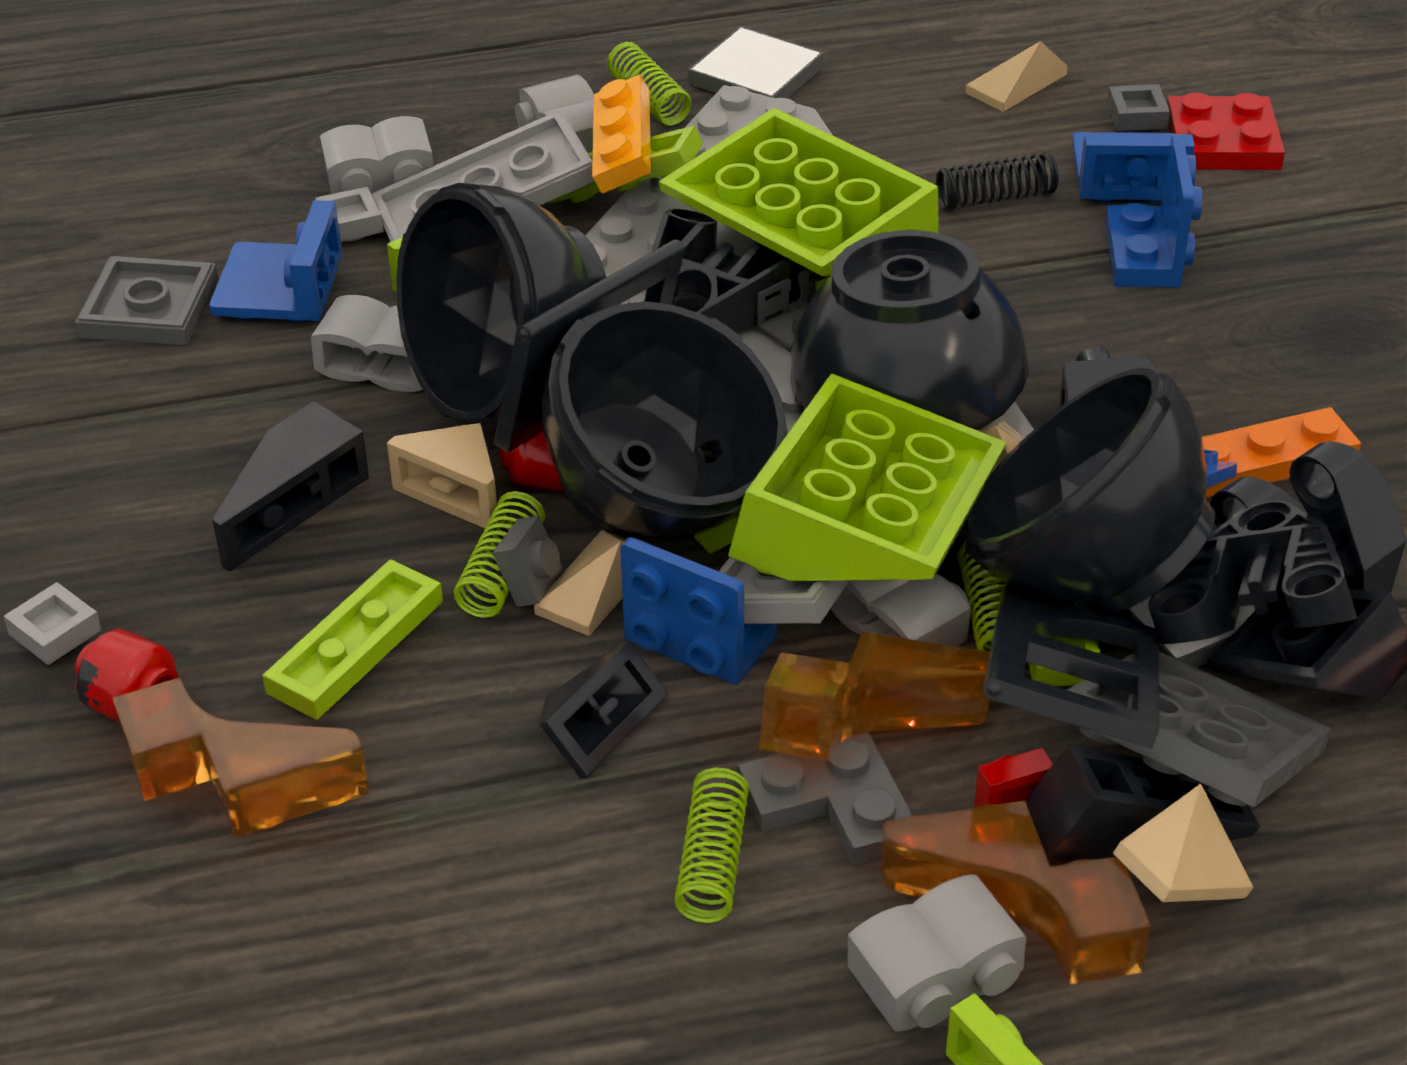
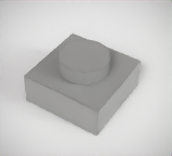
(356, 213)
(52, 623)

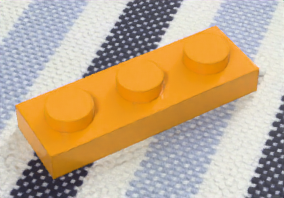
(621, 133)

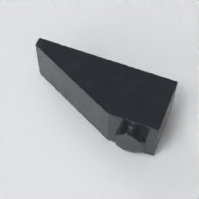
(288, 480)
(1102, 797)

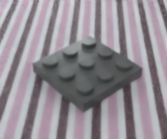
(1218, 733)

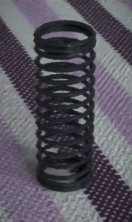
(1039, 171)

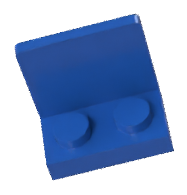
(1123, 164)
(1154, 242)
(283, 278)
(689, 613)

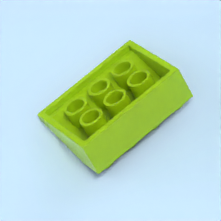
(802, 190)
(863, 490)

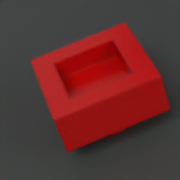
(1010, 777)

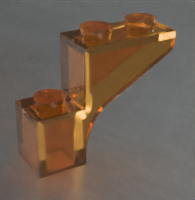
(884, 687)
(257, 768)
(1078, 908)

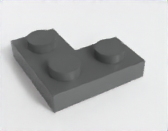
(848, 788)

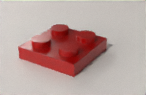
(1228, 130)

